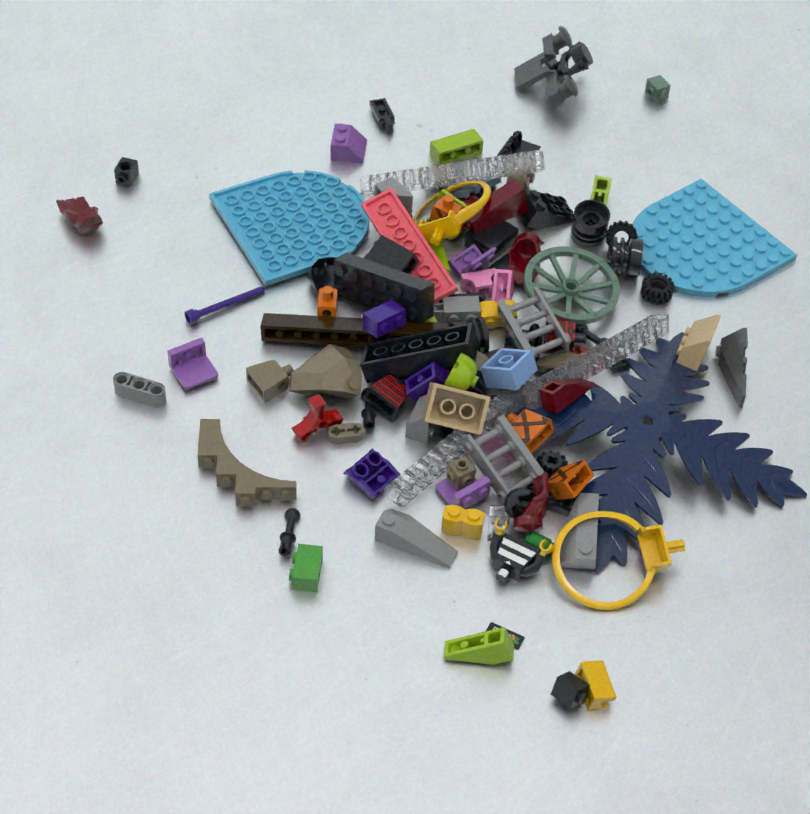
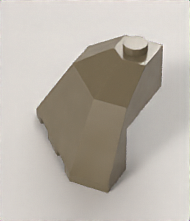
(329, 372)

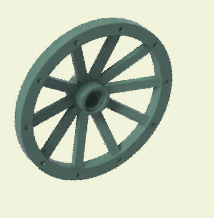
(570, 289)

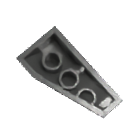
(733, 363)

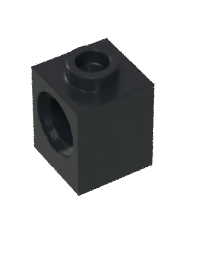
(126, 171)

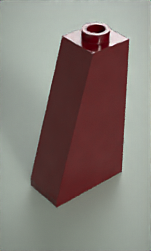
(502, 205)

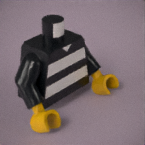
(515, 557)

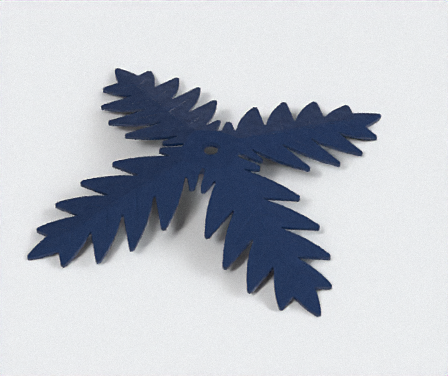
(635, 457)

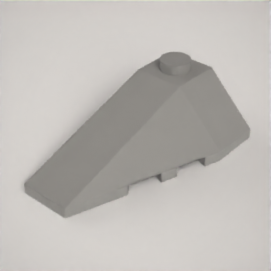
(409, 535)
(580, 543)

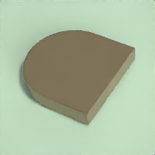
(554, 360)

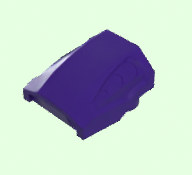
(372, 473)

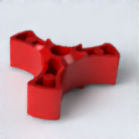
(316, 419)

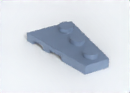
(464, 192)

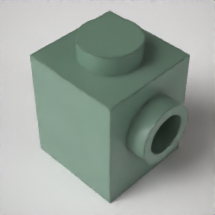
(657, 88)

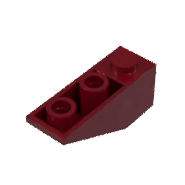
(561, 393)

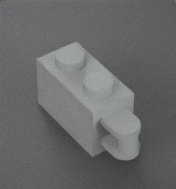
(457, 308)

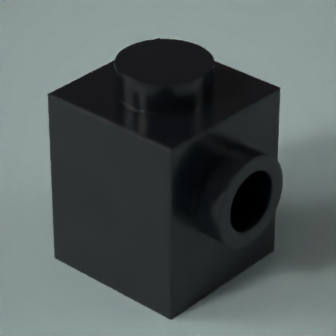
(570, 690)

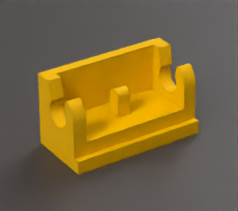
(600, 684)

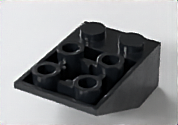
(545, 210)

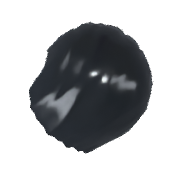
(517, 501)

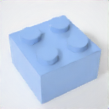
(509, 369)

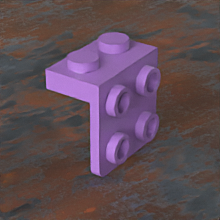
(470, 260)
(191, 364)
(467, 496)

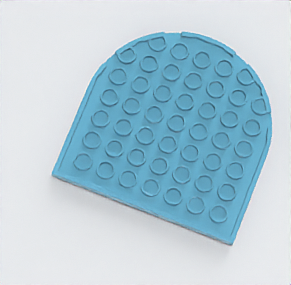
(292, 221)
(706, 243)

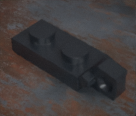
(383, 114)

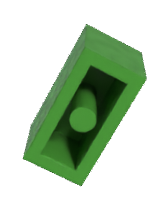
(307, 567)

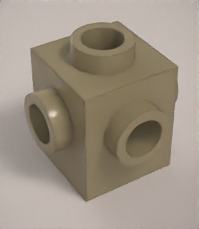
(461, 473)

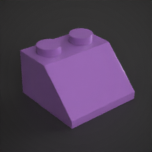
(347, 144)

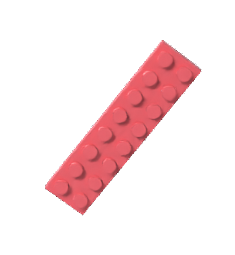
(396, 224)

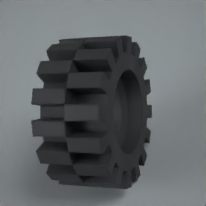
(621, 226)
(659, 281)

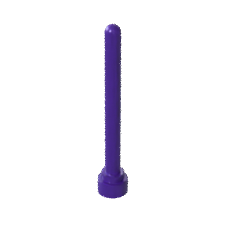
(192, 316)

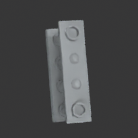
(522, 339)
(513, 444)

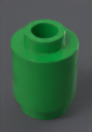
(535, 538)

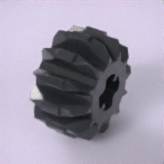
(551, 462)

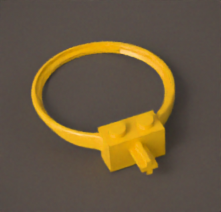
(450, 225)
(653, 548)

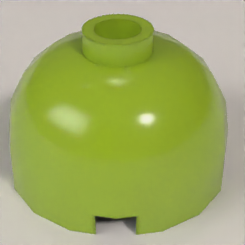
(463, 373)

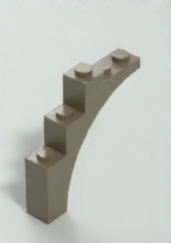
(232, 473)

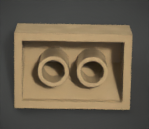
(696, 342)
(456, 408)

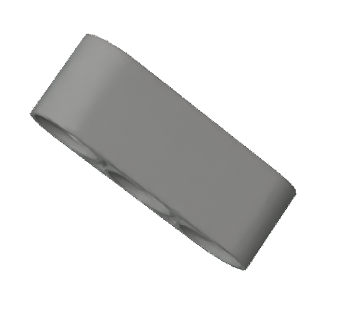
(139, 389)

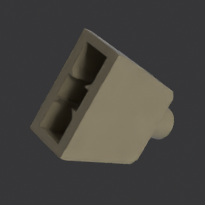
(268, 379)

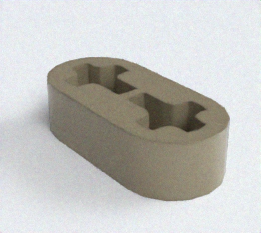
(346, 433)

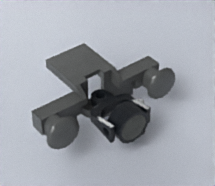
(532, 70)

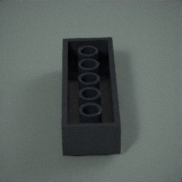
(377, 284)
(414, 352)

